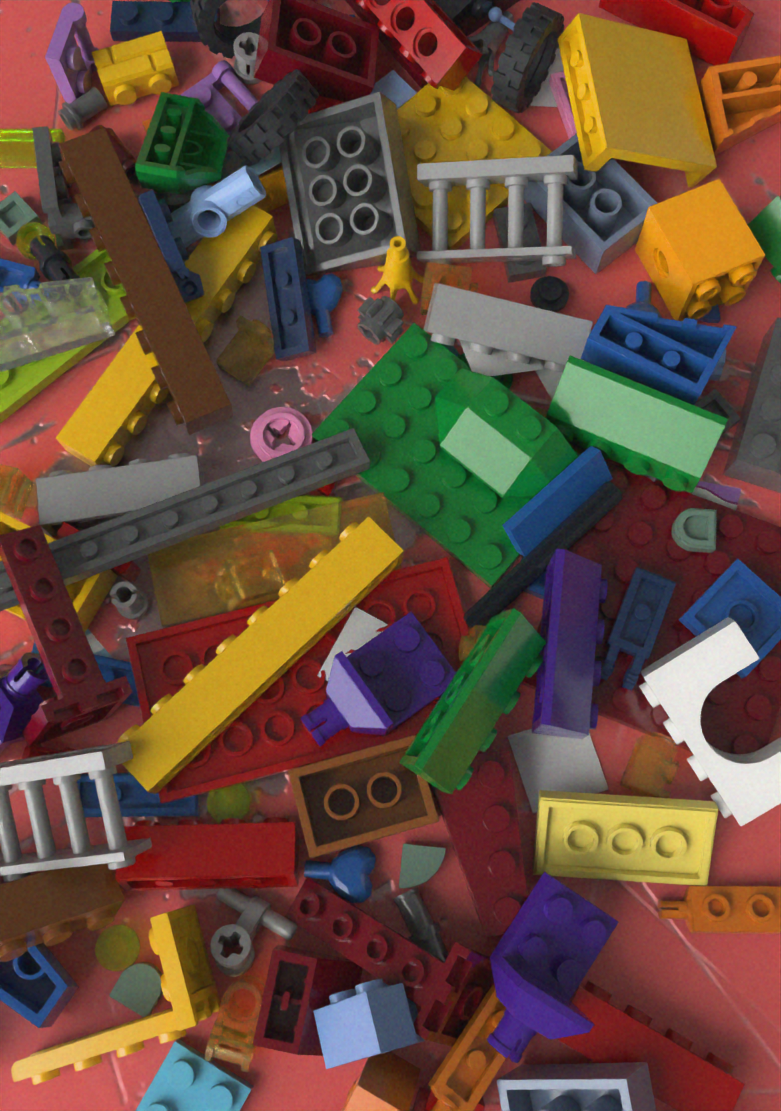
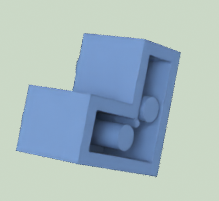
(366, 1022)

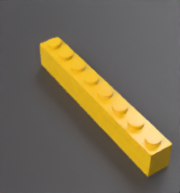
(127, 388)
(260, 654)

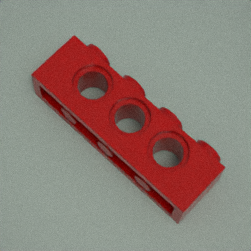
(454, 51)

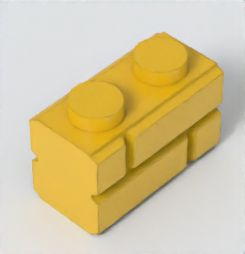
(135, 69)

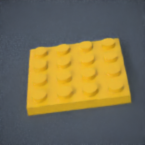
(454, 128)

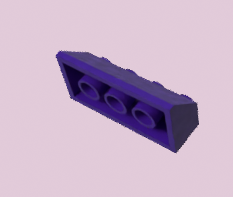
(571, 634)

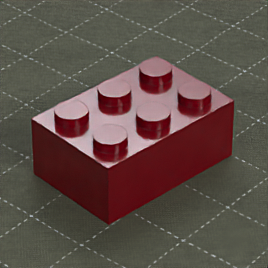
(324, 44)

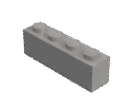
(505, 326)
(110, 491)

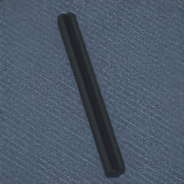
(538, 559)

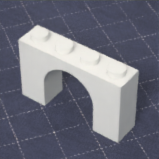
(680, 683)

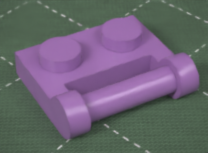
(69, 62)
(215, 104)

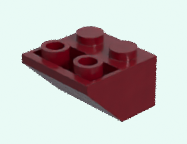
(293, 989)

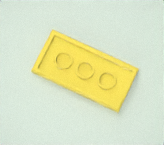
(624, 837)

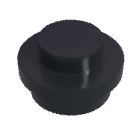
(549, 294)

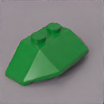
(181, 147)
(499, 436)

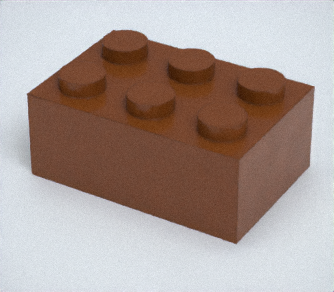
(360, 798)

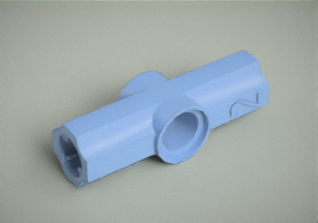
(225, 200)

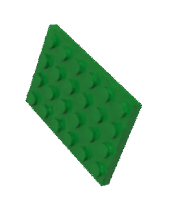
(399, 432)

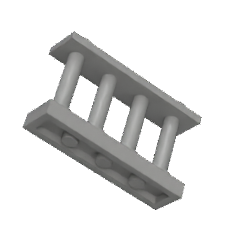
(515, 174)
(65, 770)

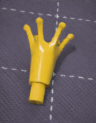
(398, 270)

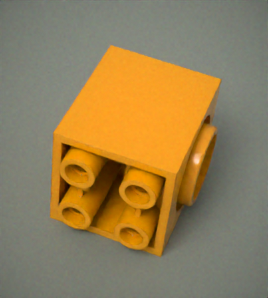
(698, 251)

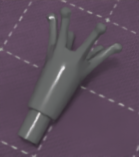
(488, 43)

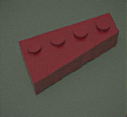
(488, 840)

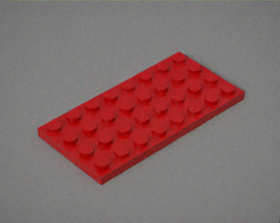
(269, 732)

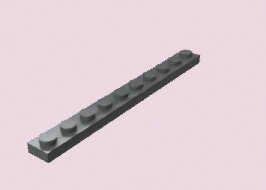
(201, 509)

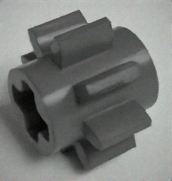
(380, 320)

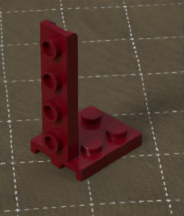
(67, 656)
(444, 990)

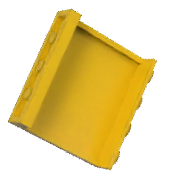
(635, 97)

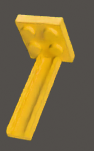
(185, 983)

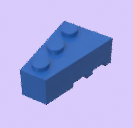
(656, 350)

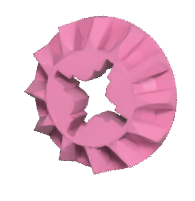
(278, 421)

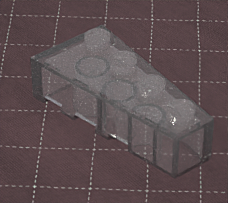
(50, 320)

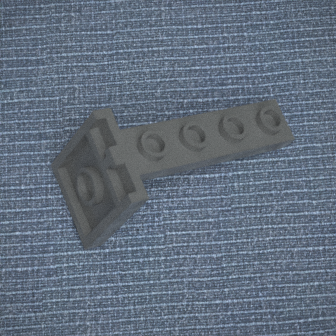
(63, 214)

